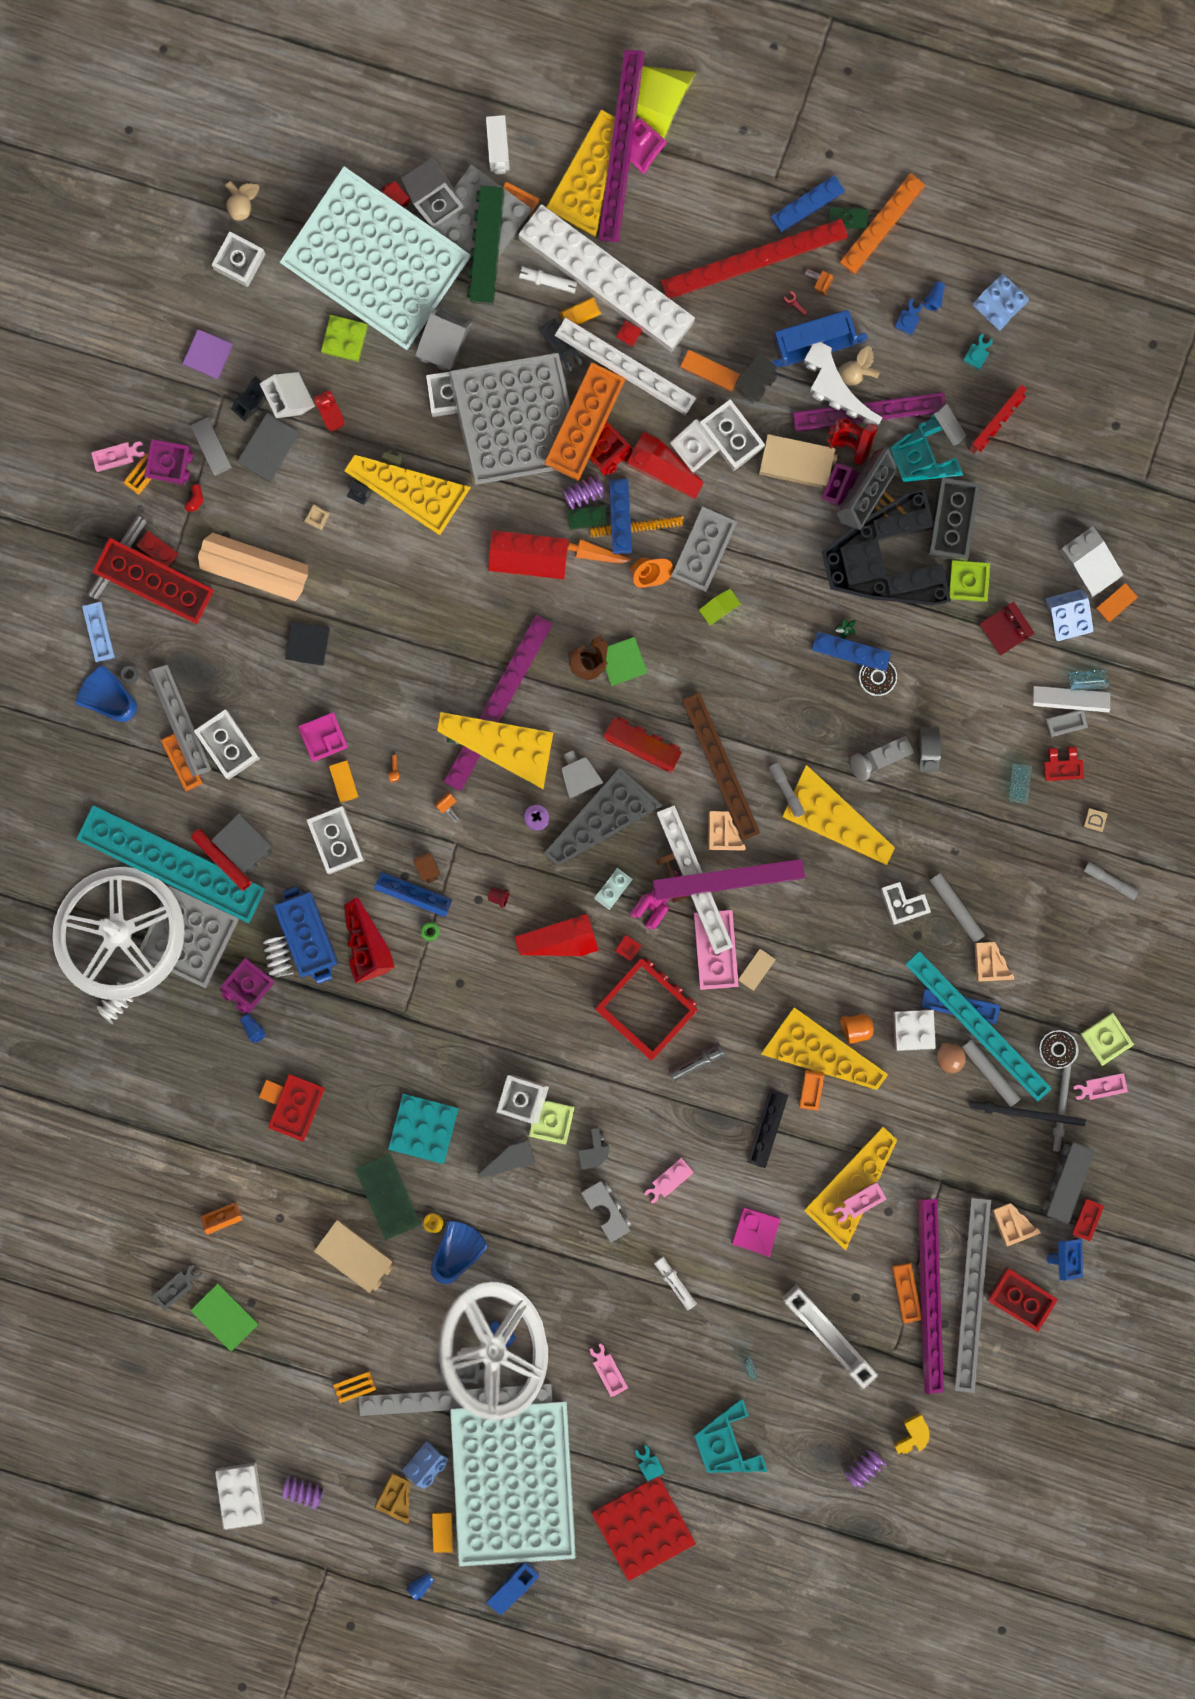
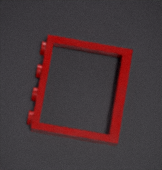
(661, 978)

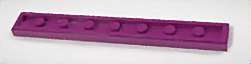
(886, 409)
(728, 879)

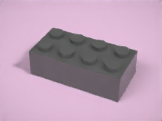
(953, 519)
(1067, 1181)

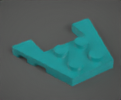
(915, 456)
(720, 1447)

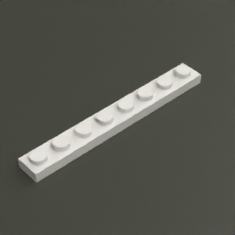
(625, 366)
(689, 865)

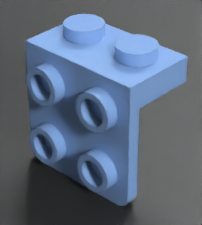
(1000, 302)

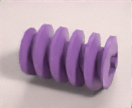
(583, 492)
(538, 825)
(865, 1469)
(302, 1492)

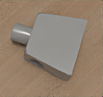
(579, 775)

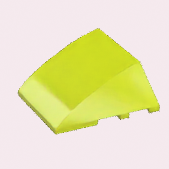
(661, 95)

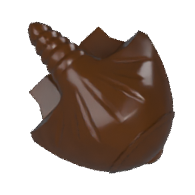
(588, 664)

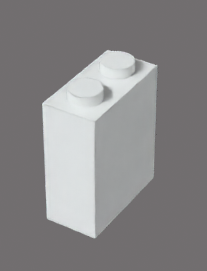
(497, 144)
(287, 395)

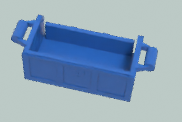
(832, 330)
(306, 934)

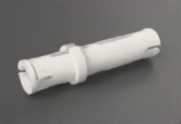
(547, 279)
(670, 1276)

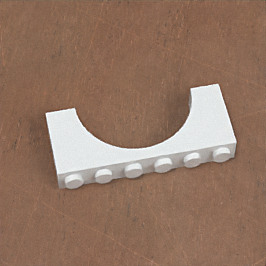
(830, 1336)

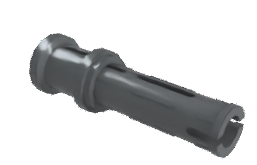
(706, 1057)

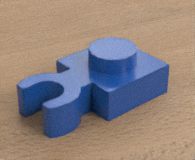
(908, 319)

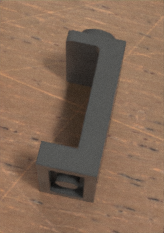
(242, 844)

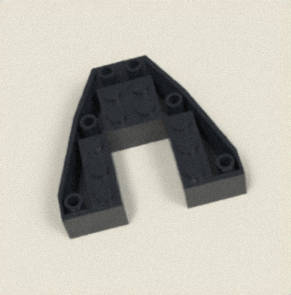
(857, 566)

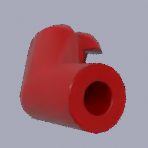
(197, 499)

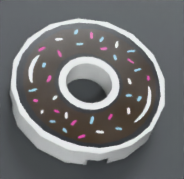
(875, 688)
(1070, 1049)

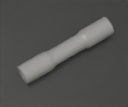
(792, 800)
(1100, 874)

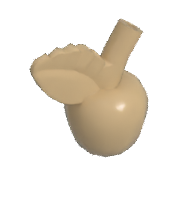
(239, 203)
(853, 371)

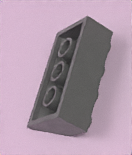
(867, 489)

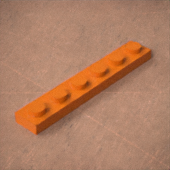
(882, 224)

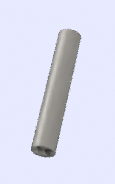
(957, 907)
(990, 1073)

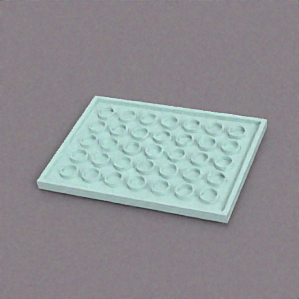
(375, 258)
(513, 1486)

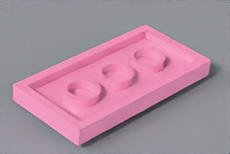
(717, 969)

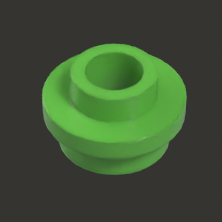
(424, 931)

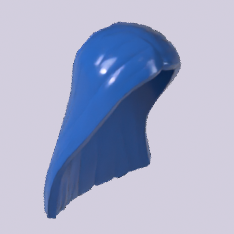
(107, 696)
(457, 1252)

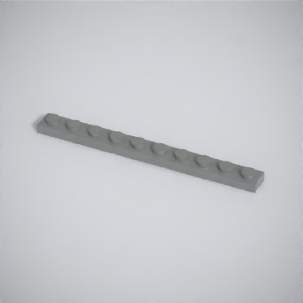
(973, 1295)
(439, 1400)

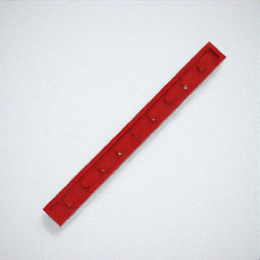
(754, 259)

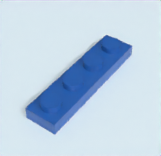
(807, 204)
(620, 516)
(851, 651)
(413, 894)
(986, 1009)

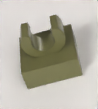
(390, 459)

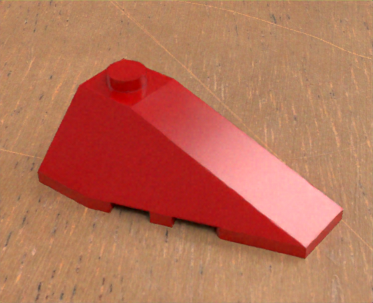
(369, 951)

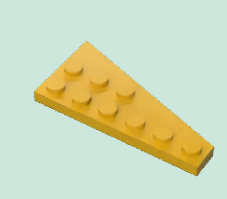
(583, 185)
(416, 494)
(509, 746)
(835, 819)
(814, 1048)
(858, 1174)

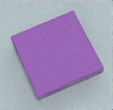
(208, 354)

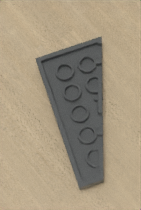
(609, 811)

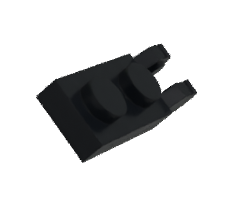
(558, 345)

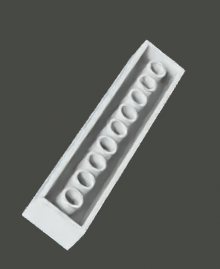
(606, 278)

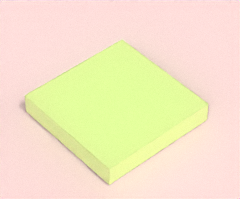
(1107, 1039)
(553, 1122)

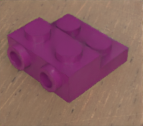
(168, 462)
(246, 986)

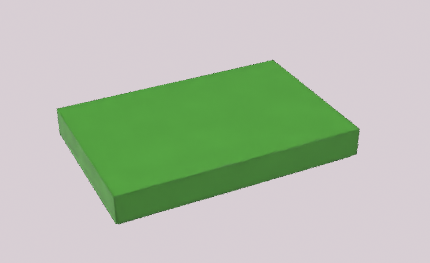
(224, 1317)

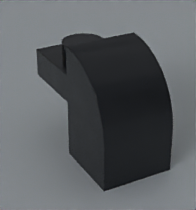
(250, 400)
(359, 492)

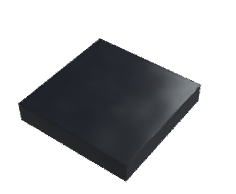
(307, 643)

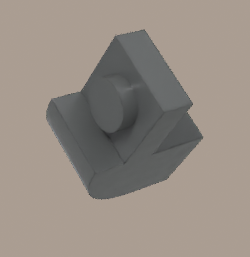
(929, 749)
(596, 1155)

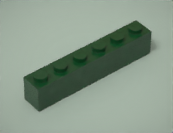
(487, 245)

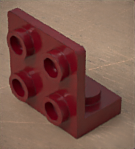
(1007, 628)

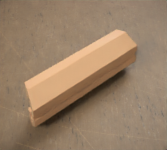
(252, 566)

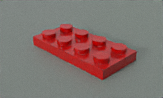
(1003, 415)

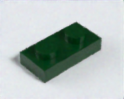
(587, 517)

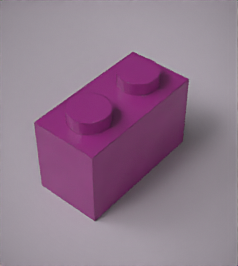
(839, 484)

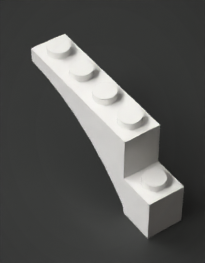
(832, 388)

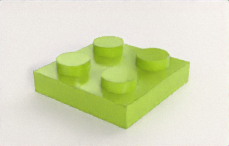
(344, 338)
(969, 581)

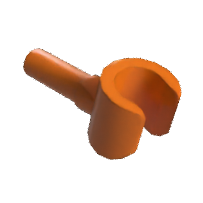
(394, 775)

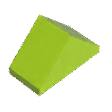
(719, 606)

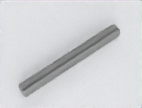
(127, 540)

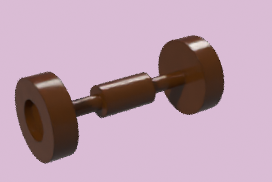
(671, 874)

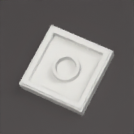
(694, 445)

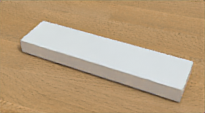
(1071, 699)

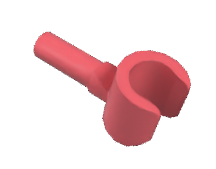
(793, 302)

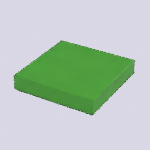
(624, 662)

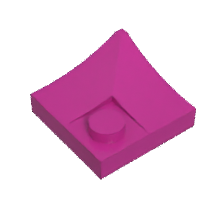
(645, 145)
(322, 737)
(756, 1231)

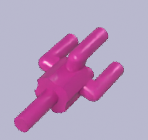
(658, 908)

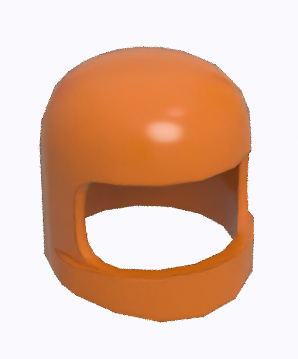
(857, 1028)

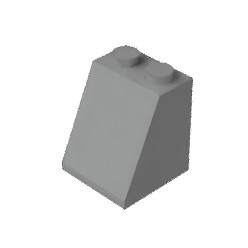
(432, 192)
(443, 338)

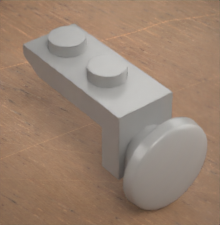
(880, 757)

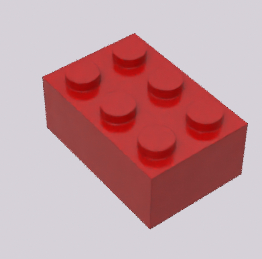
(1021, 1299)

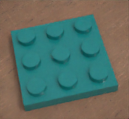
(423, 1128)

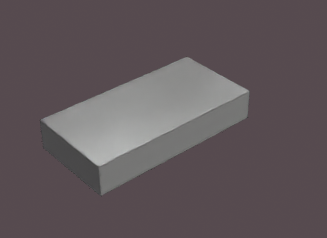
(950, 424)
(1066, 723)

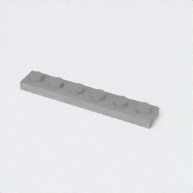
(179, 720)

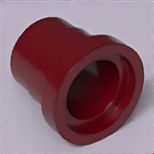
(499, 896)

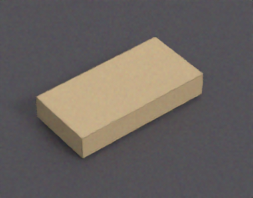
(756, 969)

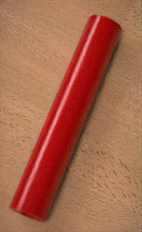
(221, 859)

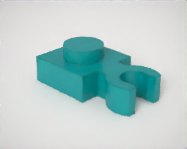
(977, 355)
(650, 1465)

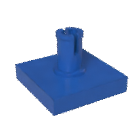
(1068, 1258)

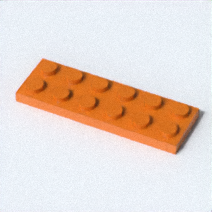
(584, 421)

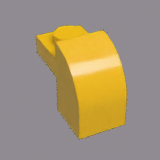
(918, 1435)

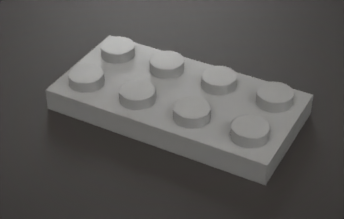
(704, 549)

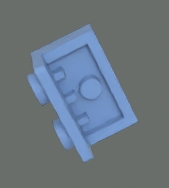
(425, 1465)

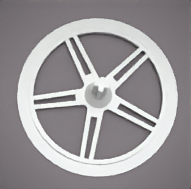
(118, 933)
(493, 1350)

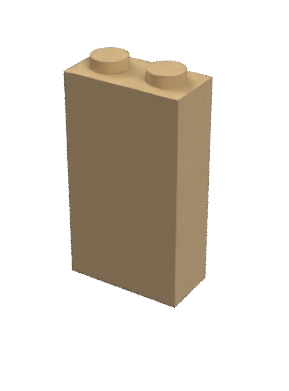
(797, 461)
(354, 1256)

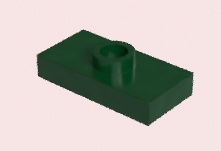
(851, 217)

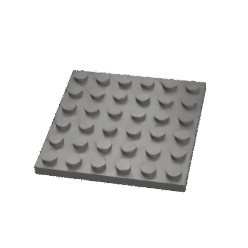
(510, 415)

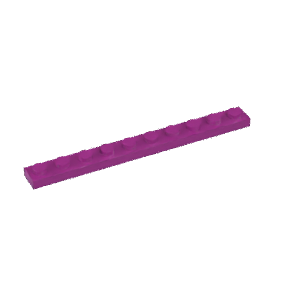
(621, 146)
(502, 696)
(930, 1296)

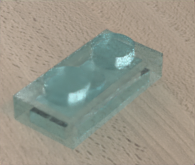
(1088, 680)
(1019, 783)

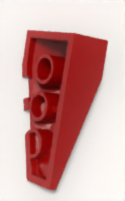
(663, 465)
(564, 938)

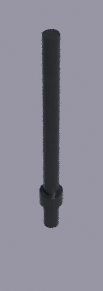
(990, 1107)

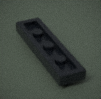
(767, 1128)

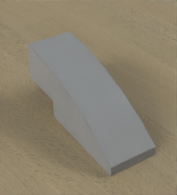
(211, 446)

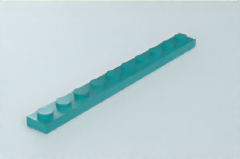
(978, 1025)

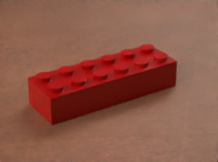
(153, 581)

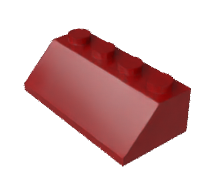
(528, 555)
(642, 745)

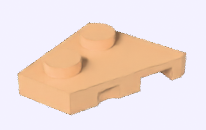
(722, 832)
(990, 964)
(1013, 1225)

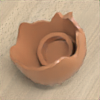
(951, 1058)

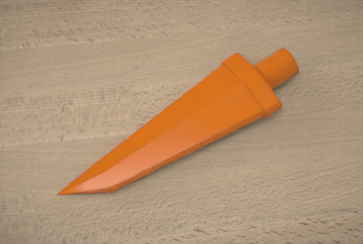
(593, 552)

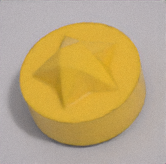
(433, 1223)

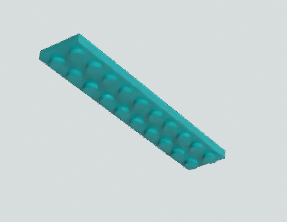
(168, 863)

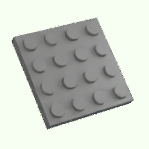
(460, 225)
(204, 938)

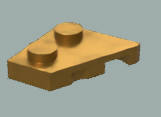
(395, 1498)

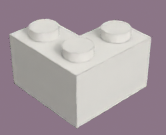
(900, 908)

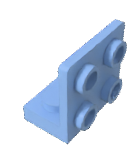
(1070, 614)

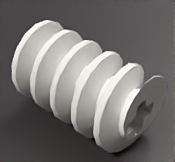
(277, 957)
(112, 1006)

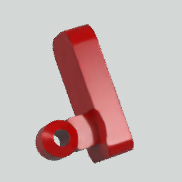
(329, 411)

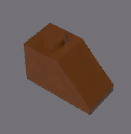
(427, 867)

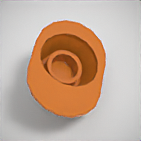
(651, 572)

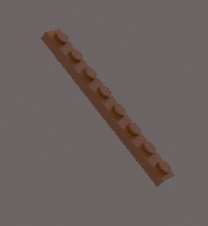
(721, 766)

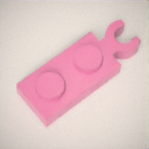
(116, 456)
(1103, 1087)
(670, 1179)
(861, 1201)
(609, 1372)

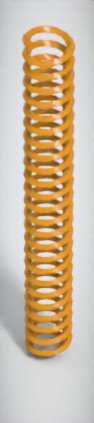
(648, 524)

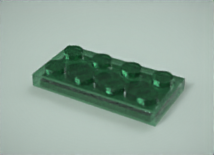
(388, 1197)

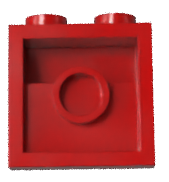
(610, 450)

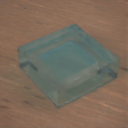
(750, 1368)

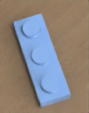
(98, 632)

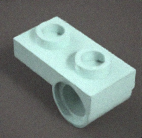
(613, 889)

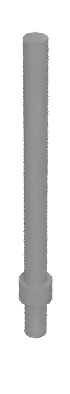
(1059, 1132)

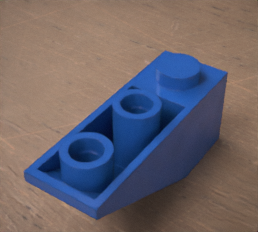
(513, 1587)

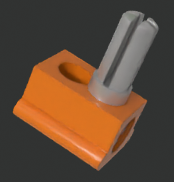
(823, 280)
(444, 805)

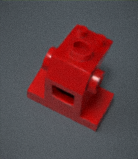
(840, 437)

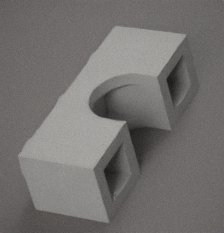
(617, 1224)

